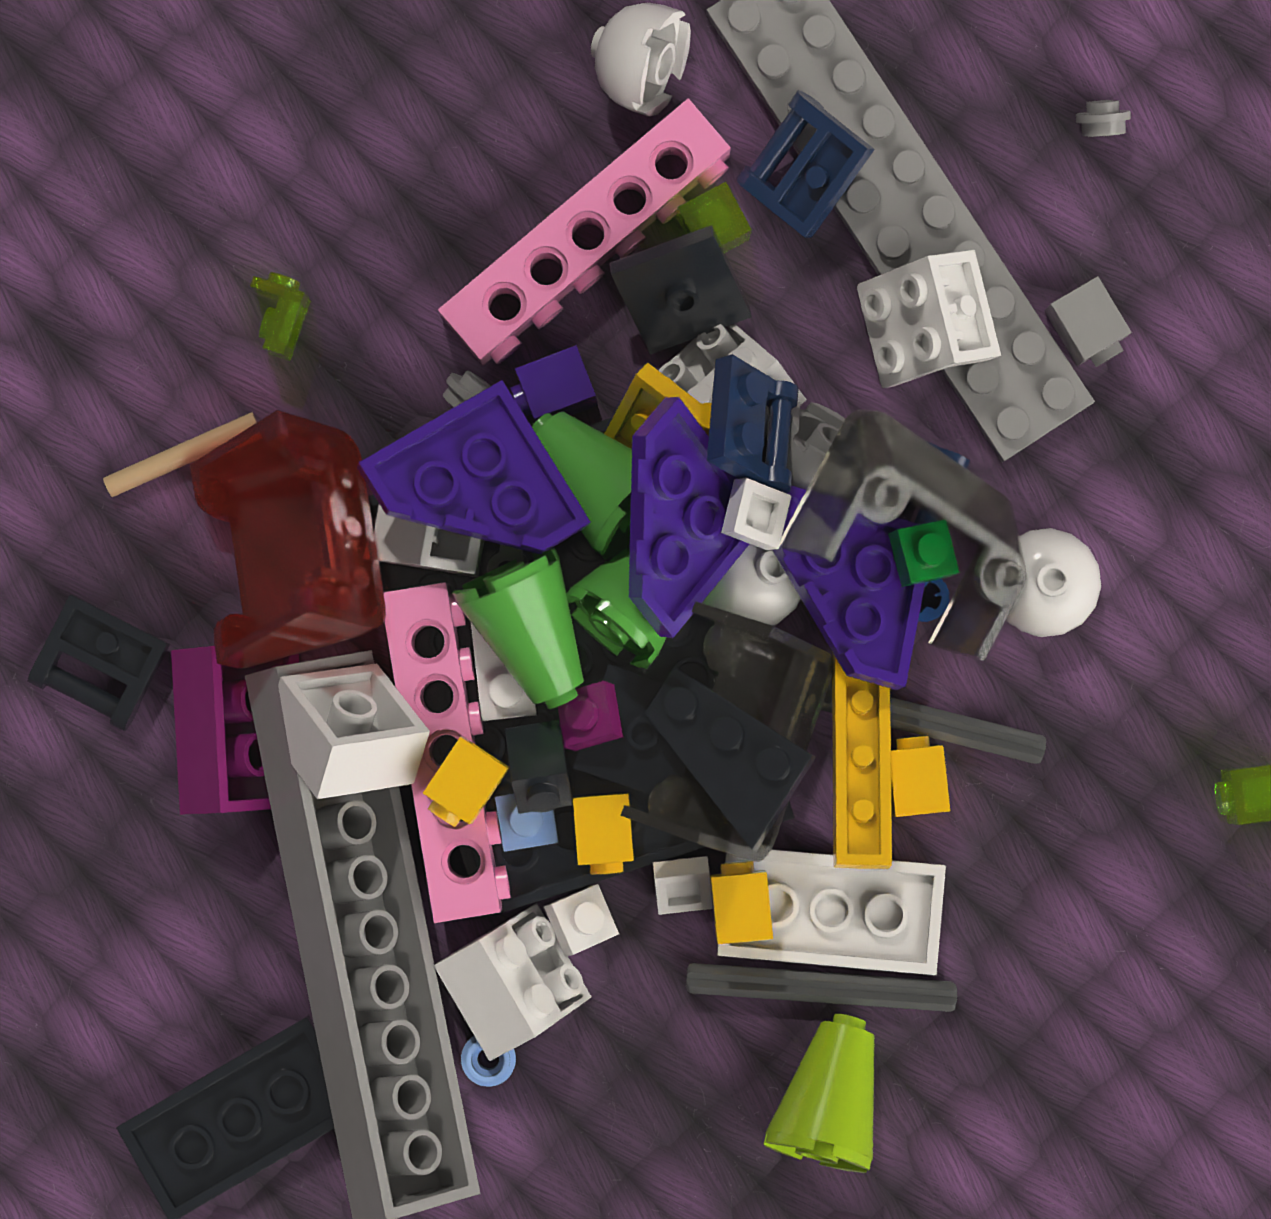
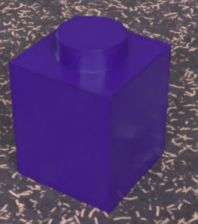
(554, 385)

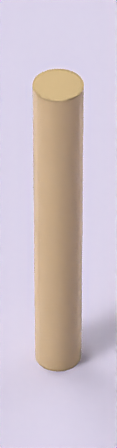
(176, 456)

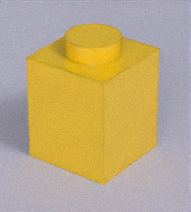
(918, 778)
(464, 783)
(603, 834)
(741, 903)

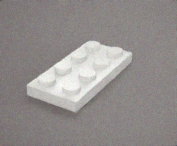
(848, 914)

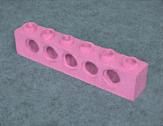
(681, 134)
(406, 614)

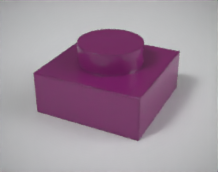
(590, 717)

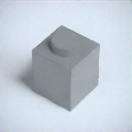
(1089, 323)

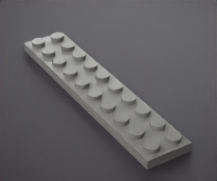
(905, 206)

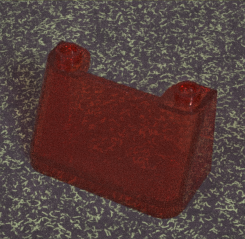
(296, 538)

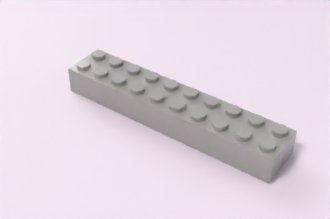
(367, 977)

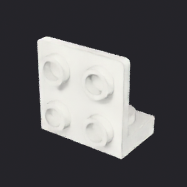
(928, 317)

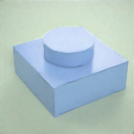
(524, 829)

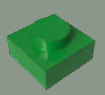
(923, 553)

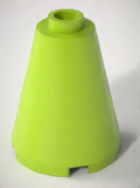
(830, 1099)

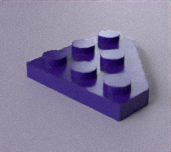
(478, 477)
(676, 518)
(859, 600)

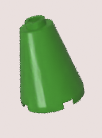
(596, 473)
(611, 615)
(528, 625)

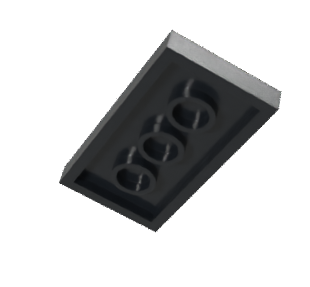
(232, 1121)

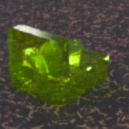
(281, 324)

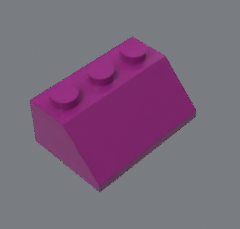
(217, 734)

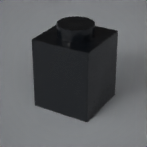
(538, 767)

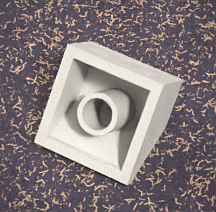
(350, 731)

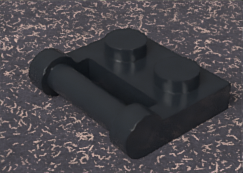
(105, 645)

